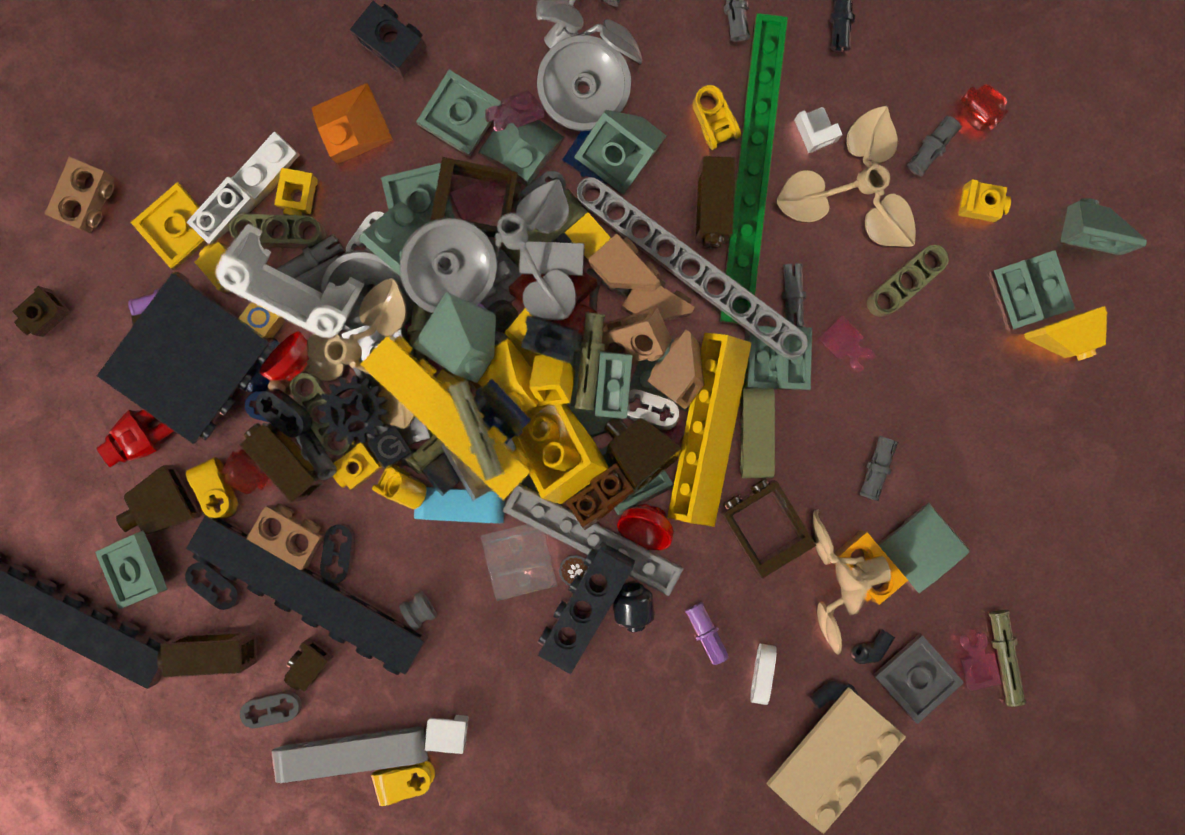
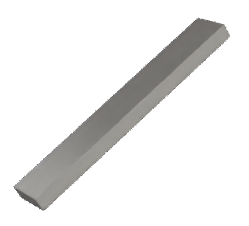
(562, 524)

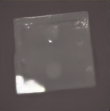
(518, 561)

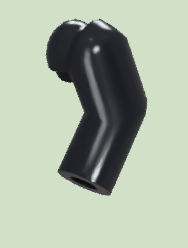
(873, 651)
(830, 691)

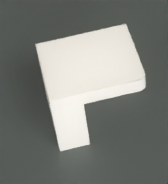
(817, 129)
(447, 734)

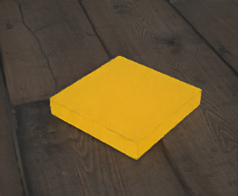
(166, 226)

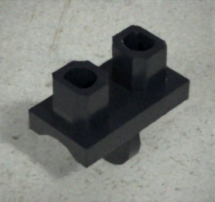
(551, 339)

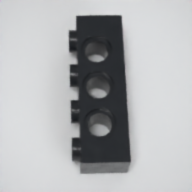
(567, 651)

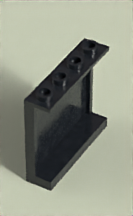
(185, 359)

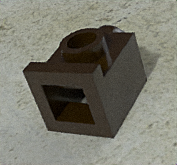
(50, 312)
(306, 666)

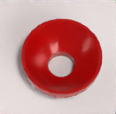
(287, 358)
(646, 527)

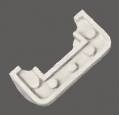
(246, 274)

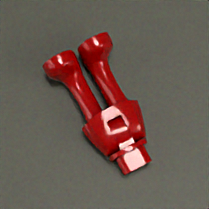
(132, 438)

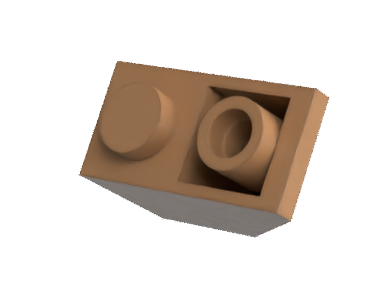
(622, 268)
(669, 305)
(680, 371)

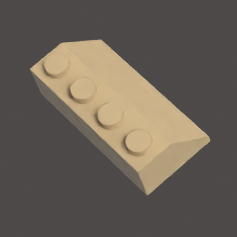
(835, 760)

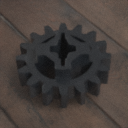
(359, 399)

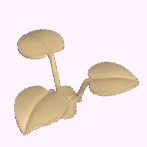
(876, 141)
(383, 311)
(853, 582)

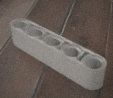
(349, 754)

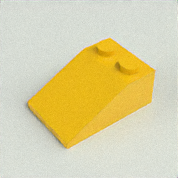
(560, 452)

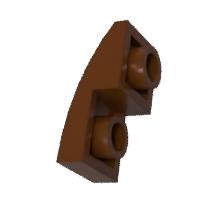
(601, 497)

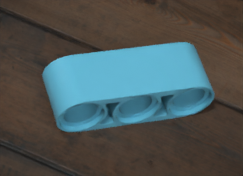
(458, 506)

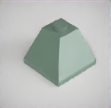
(620, 148)
(522, 149)
(1099, 229)
(459, 337)

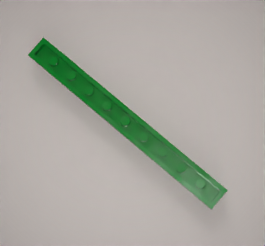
(755, 155)

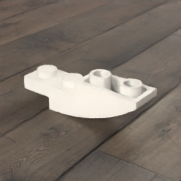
(243, 190)

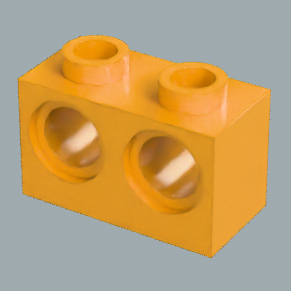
(871, 550)

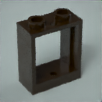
(476, 171)
(715, 201)
(281, 461)
(784, 554)
(207, 654)

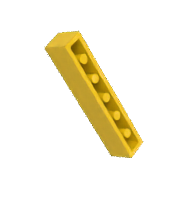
(430, 402)
(709, 431)

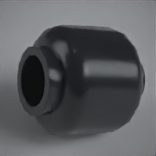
(634, 607)

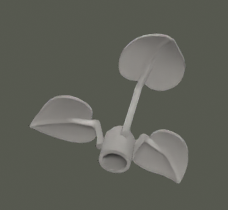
(569, 21)
(547, 211)

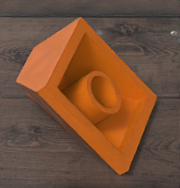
(351, 124)

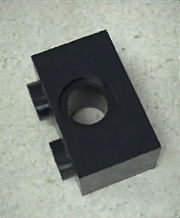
(399, 53)

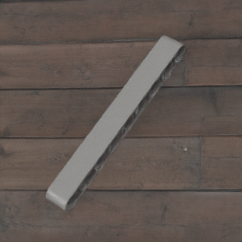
(683, 254)

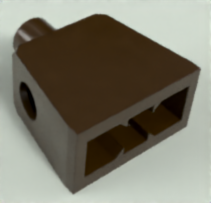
(640, 451)
(158, 503)

